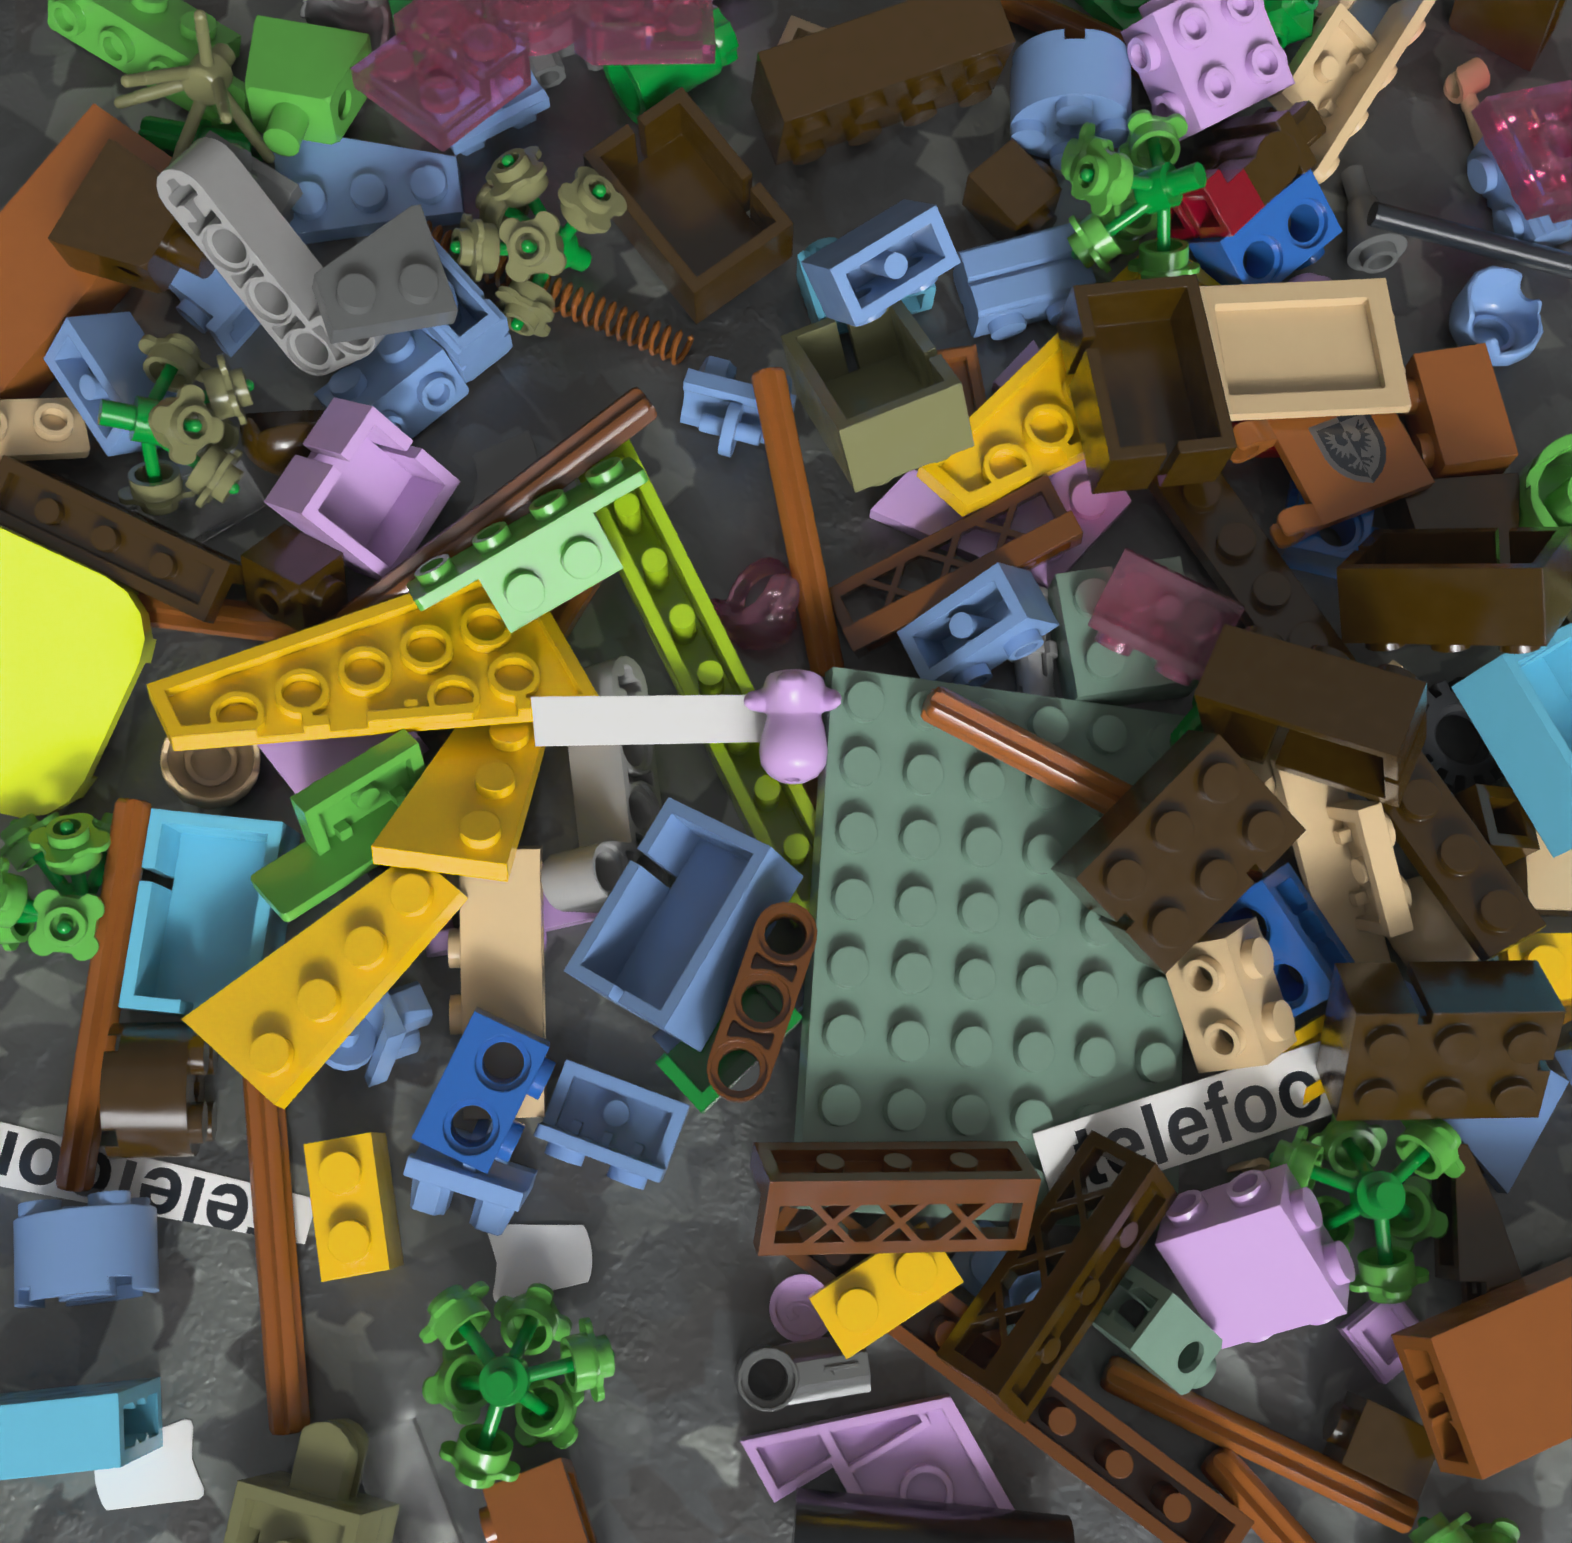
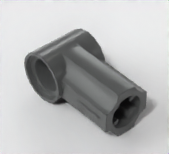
(811, 1369)

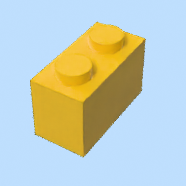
(353, 1205)

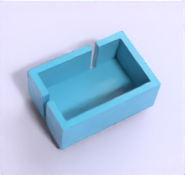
(1526, 722)
(213, 919)

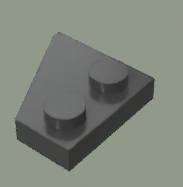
(386, 283)

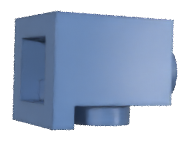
(215, 308)

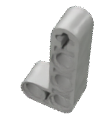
(255, 252)
(614, 806)

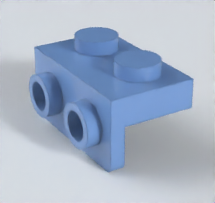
(403, 379)
(611, 1123)

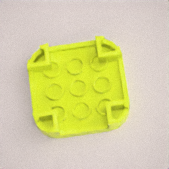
(65, 672)

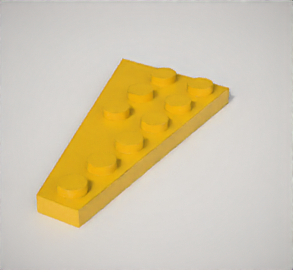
(1018, 431)
(374, 677)

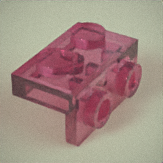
(1161, 616)

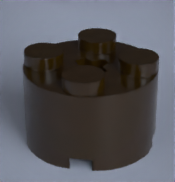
(157, 1091)

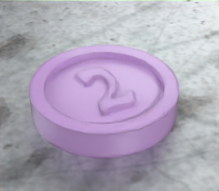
(793, 1311)

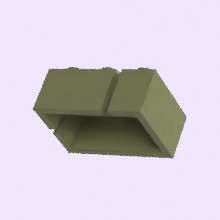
(889, 413)

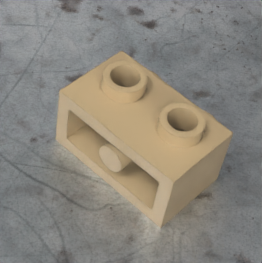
(1231, 999)

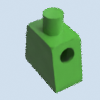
(302, 82)

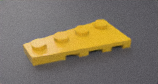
(466, 805)
(315, 989)

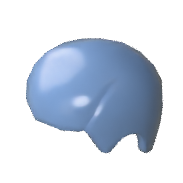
(1498, 314)

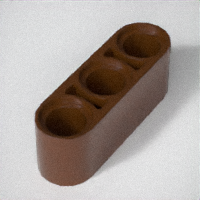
(769, 968)

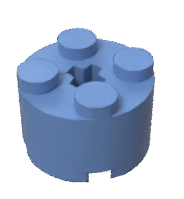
(1065, 84)
(85, 1251)

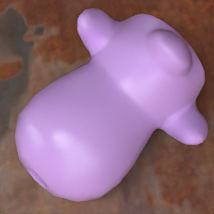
(794, 733)

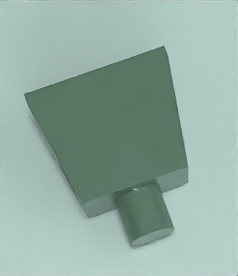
(1168, 1340)

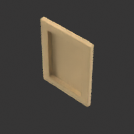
(1307, 349)

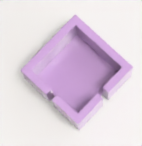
(363, 495)

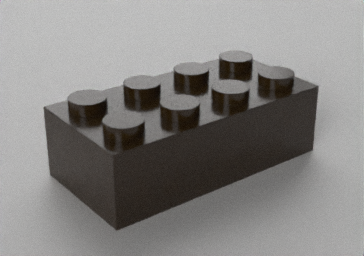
(877, 74)

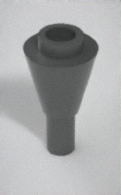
(1367, 247)

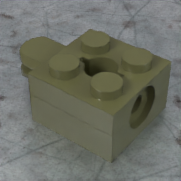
(317, 1498)

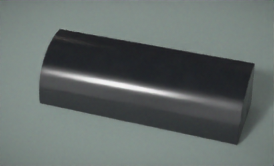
(863, 1518)

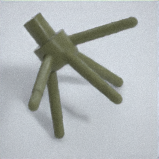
(204, 81)

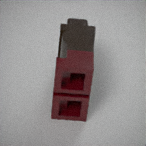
(1247, 169)

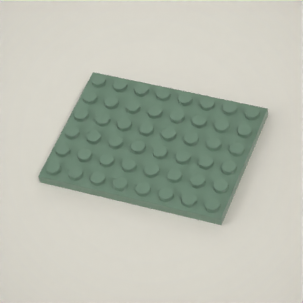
(948, 957)

